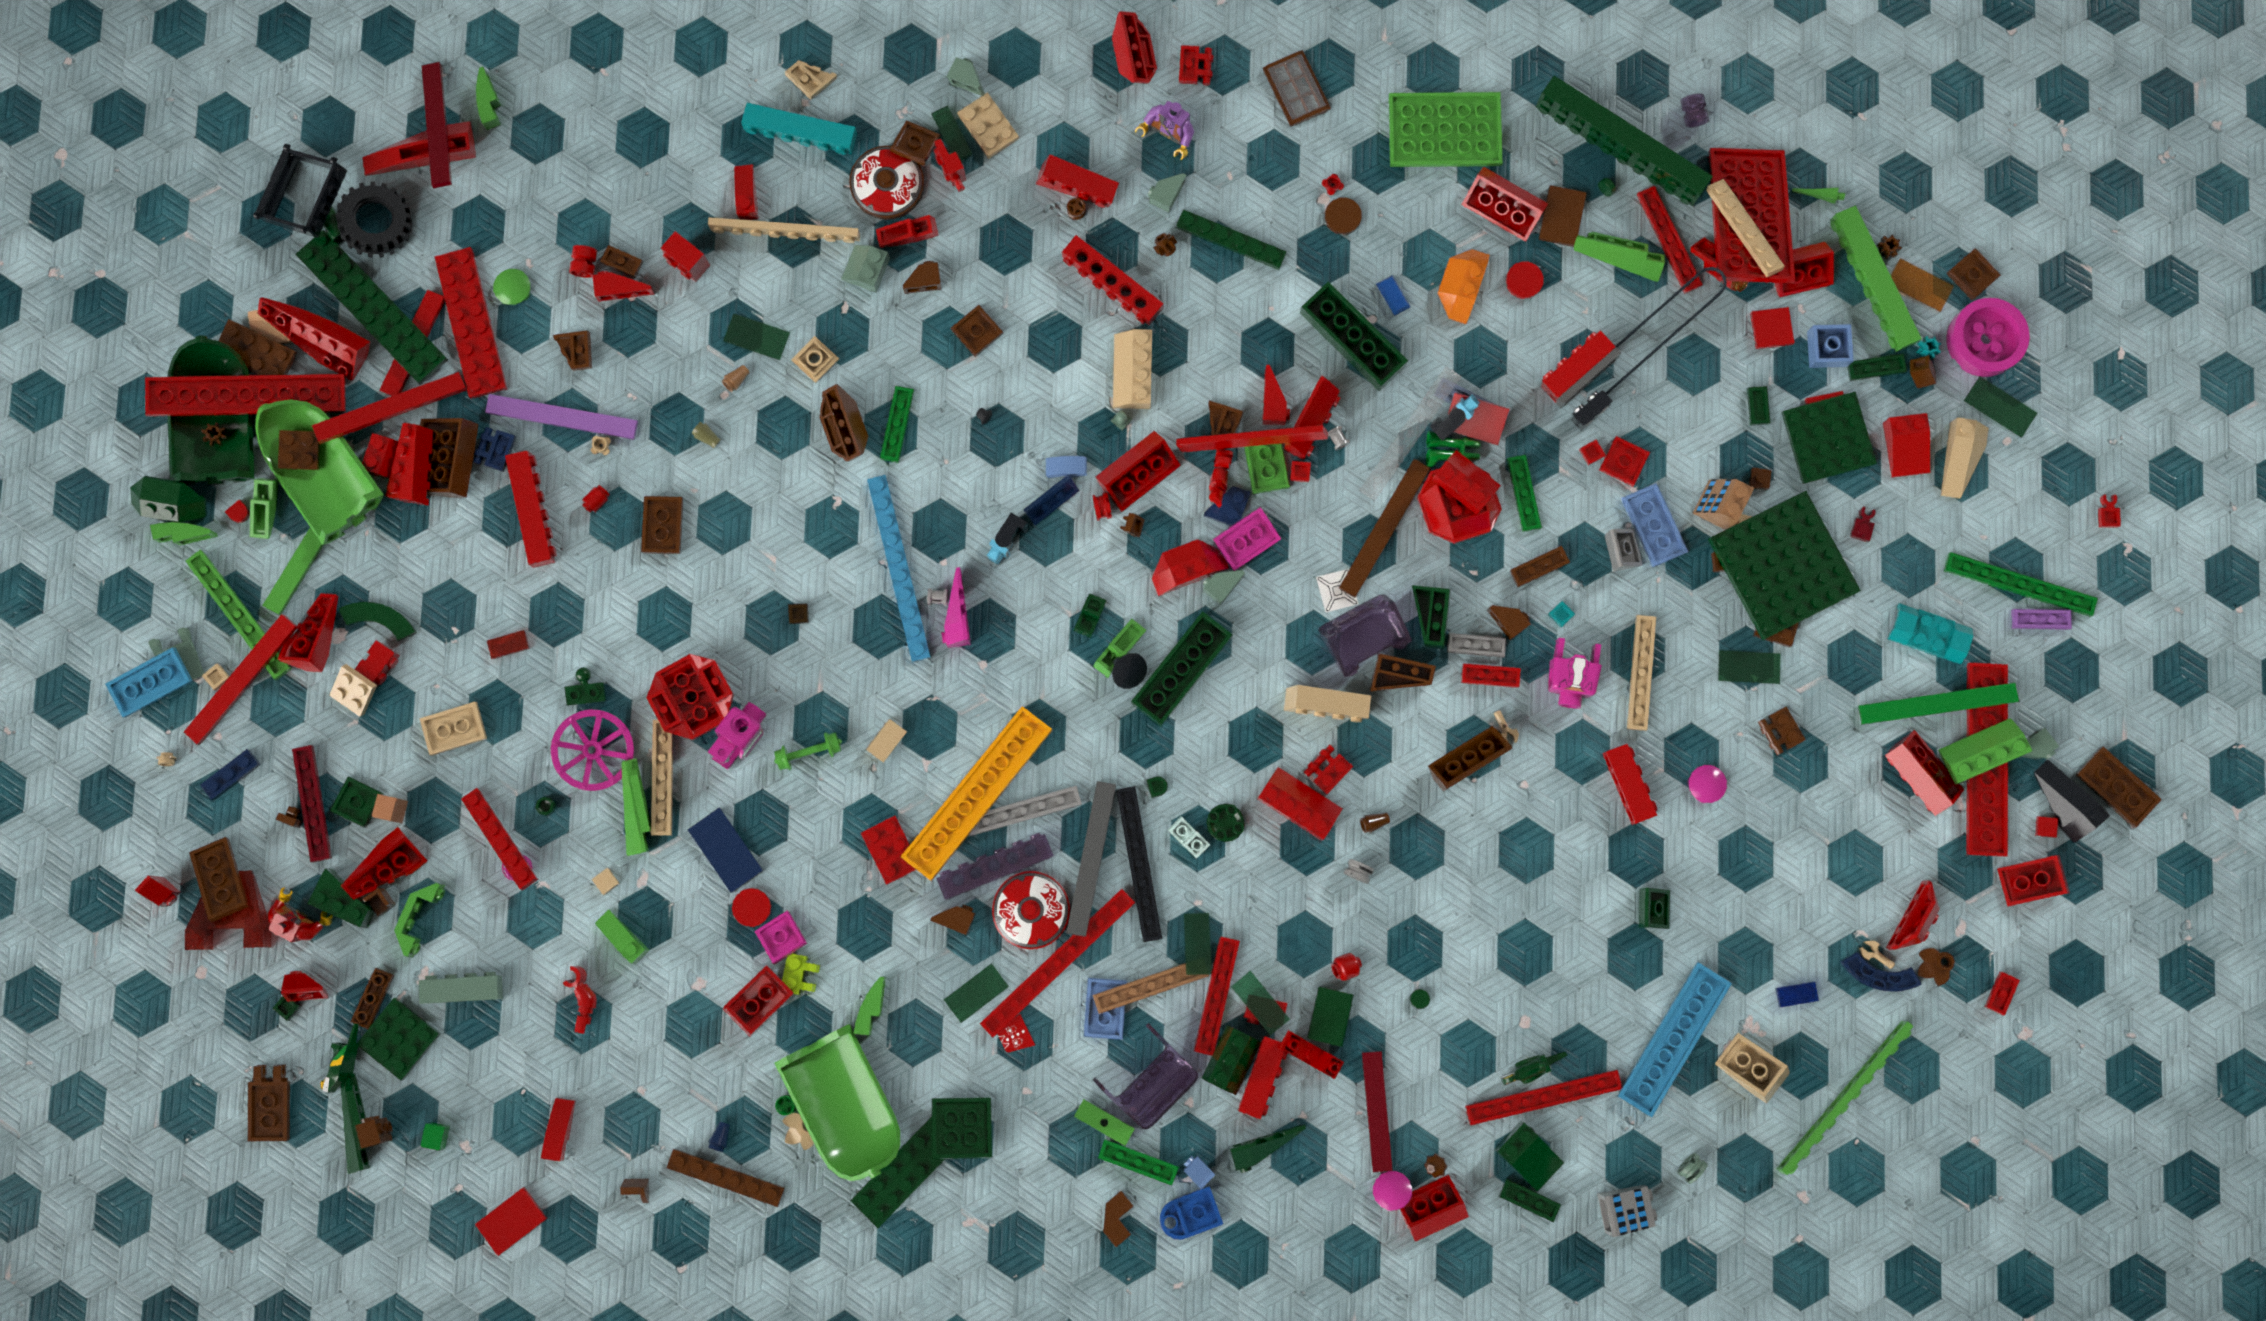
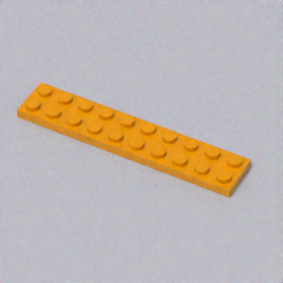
(976, 793)

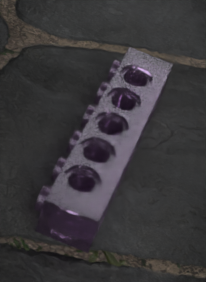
(951, 890)

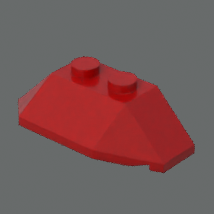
(1133, 48)
(1187, 565)
(1917, 918)

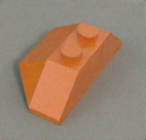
(1462, 283)

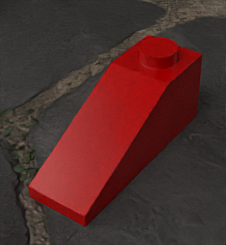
(745, 192)
(614, 286)
(1274, 402)

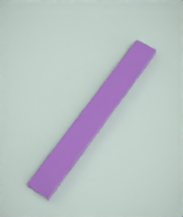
(561, 416)

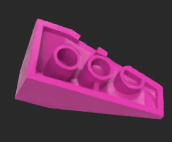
(956, 621)

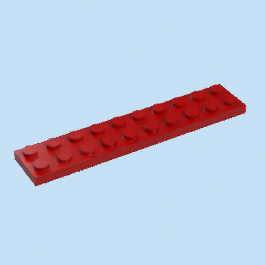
(240, 393)
(1988, 791)

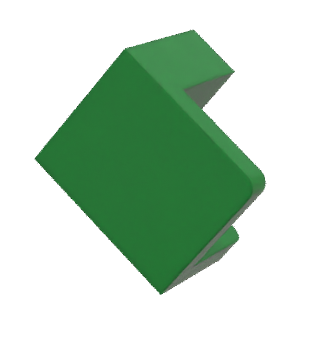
(435, 1136)

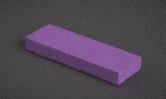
(2041, 619)

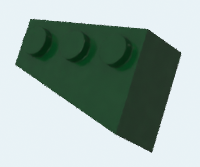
(1433, 613)
(334, 900)

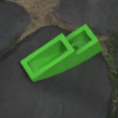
(486, 100)
(263, 507)
(180, 533)
(1120, 646)
(870, 1007)

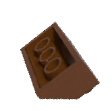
(1468, 758)

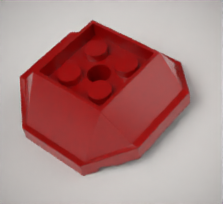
(1454, 521)
(670, 696)

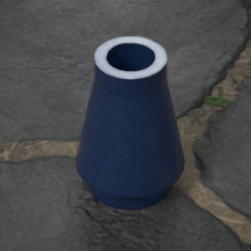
(720, 1137)

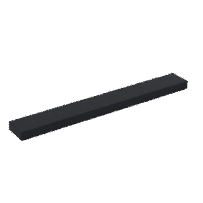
(1139, 864)

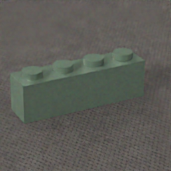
(460, 989)

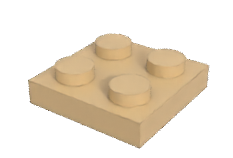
(353, 690)

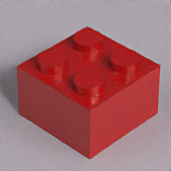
(685, 257)

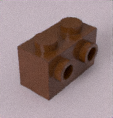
(374, 1131)

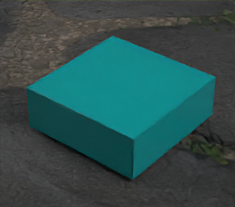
(1561, 614)

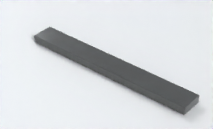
(1091, 859)

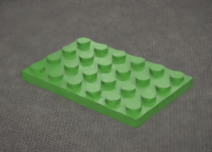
(1445, 129)

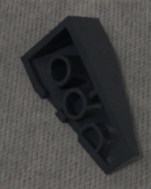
(2075, 809)

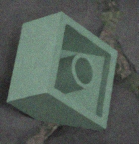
(866, 267)

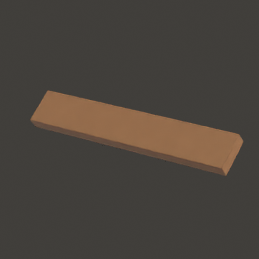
(1143, 988)

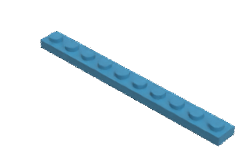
(898, 568)

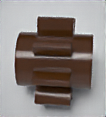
(1891, 243)
(1165, 244)
(216, 439)

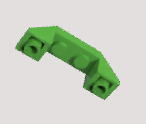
(408, 943)

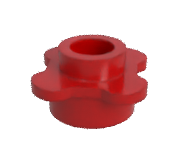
(1337, 184)

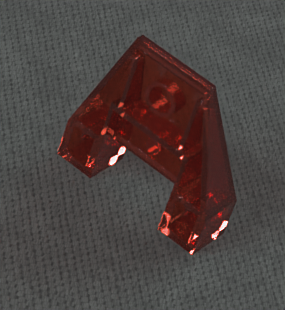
(251, 919)

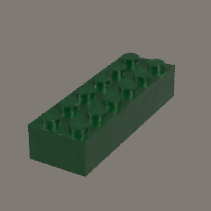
(1353, 336)
(1181, 669)

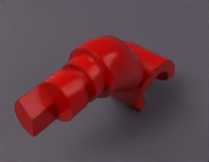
(1219, 477)
(585, 996)

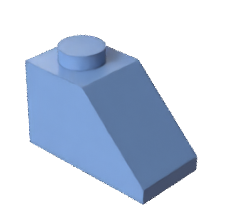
(1198, 1171)

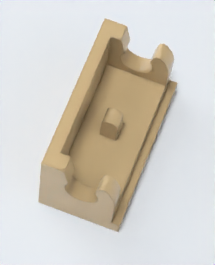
(886, 740)

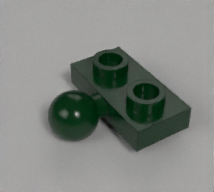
(584, 692)

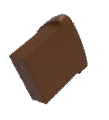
(636, 1187)

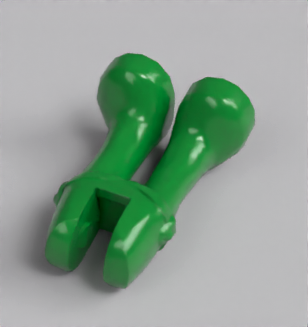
(1436, 455)

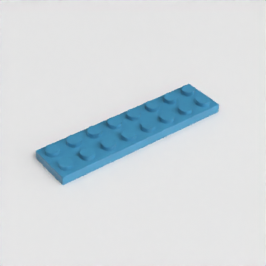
(1674, 1039)

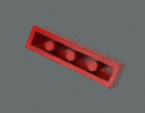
(1629, 784)
(1261, 1078)

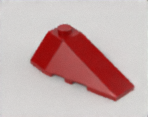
(312, 640)
(387, 861)

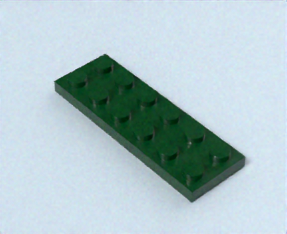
(899, 1178)

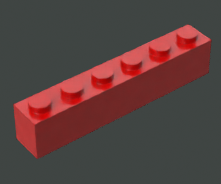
(530, 509)

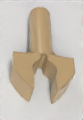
(1504, 727)
(1876, 954)

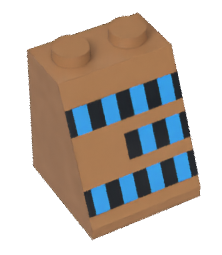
(1723, 502)

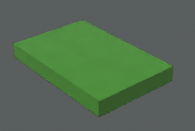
(1266, 468)

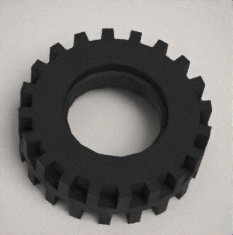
(371, 242)

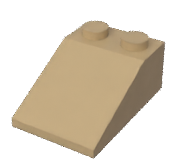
(1753, 1067)

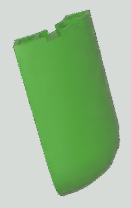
(326, 497)
(842, 1105)

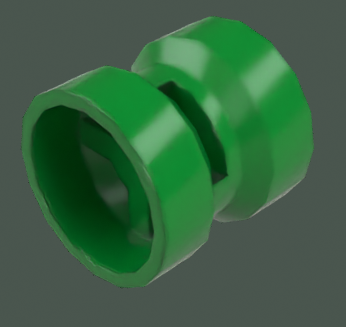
(784, 1107)

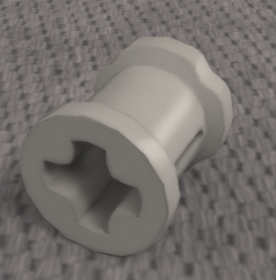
(1338, 438)
(937, 597)

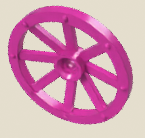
(555, 743)

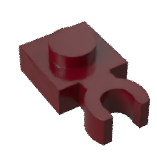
(1863, 528)

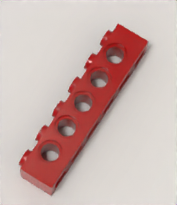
(1078, 248)

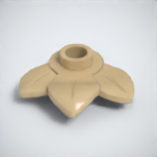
(798, 1132)

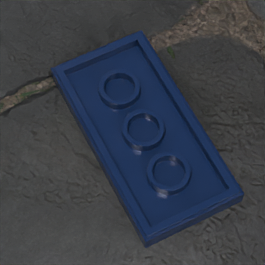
(725, 850)

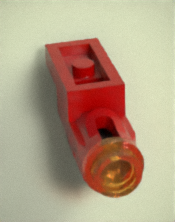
(1706, 251)

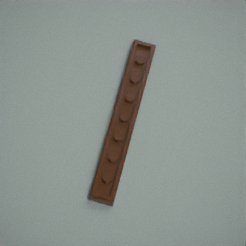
(1384, 528)

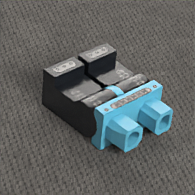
(1458, 414)
(1006, 537)

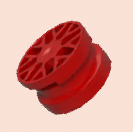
(1102, 506)

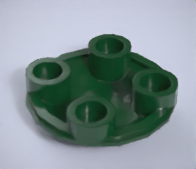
(1225, 822)

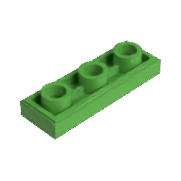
(1114, 1129)

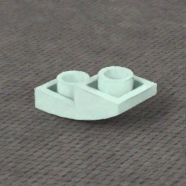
(1188, 837)

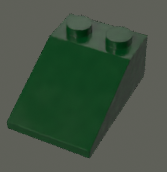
(1529, 1155)

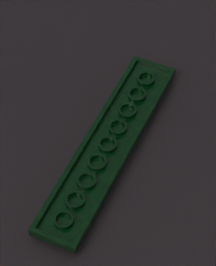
(372, 307)

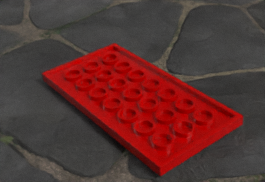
(1761, 187)

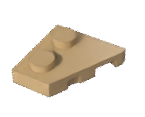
(809, 78)

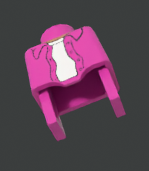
(1574, 676)
(734, 743)

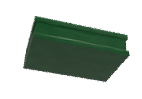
(1330, 1016)

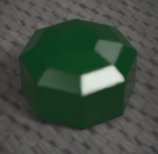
(545, 806)

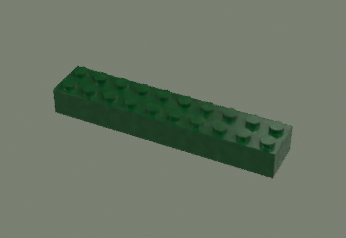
(1623, 141)

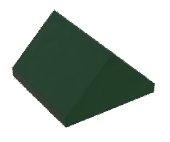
(1654, 908)

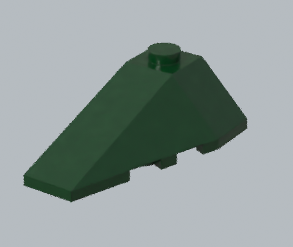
(1255, 1150)

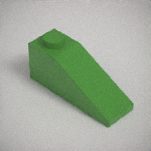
(621, 937)

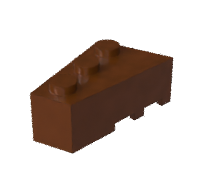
(1397, 672)

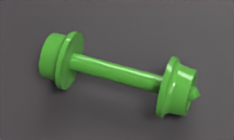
(783, 758)

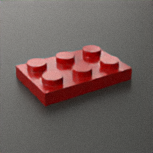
(887, 844)

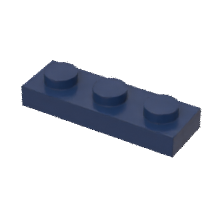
(1051, 500)
(230, 774)

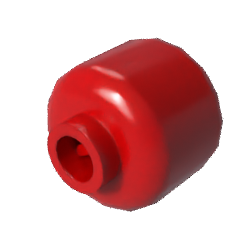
(1346, 966)

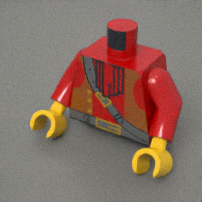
(293, 924)

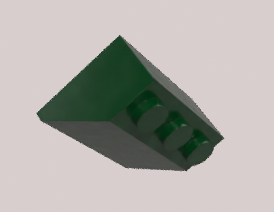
(1231, 1060)

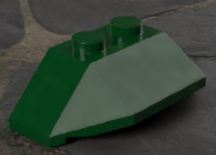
(167, 500)

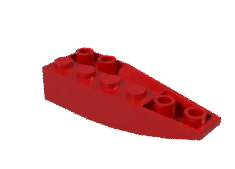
(414, 151)
(318, 337)

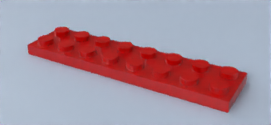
(470, 323)

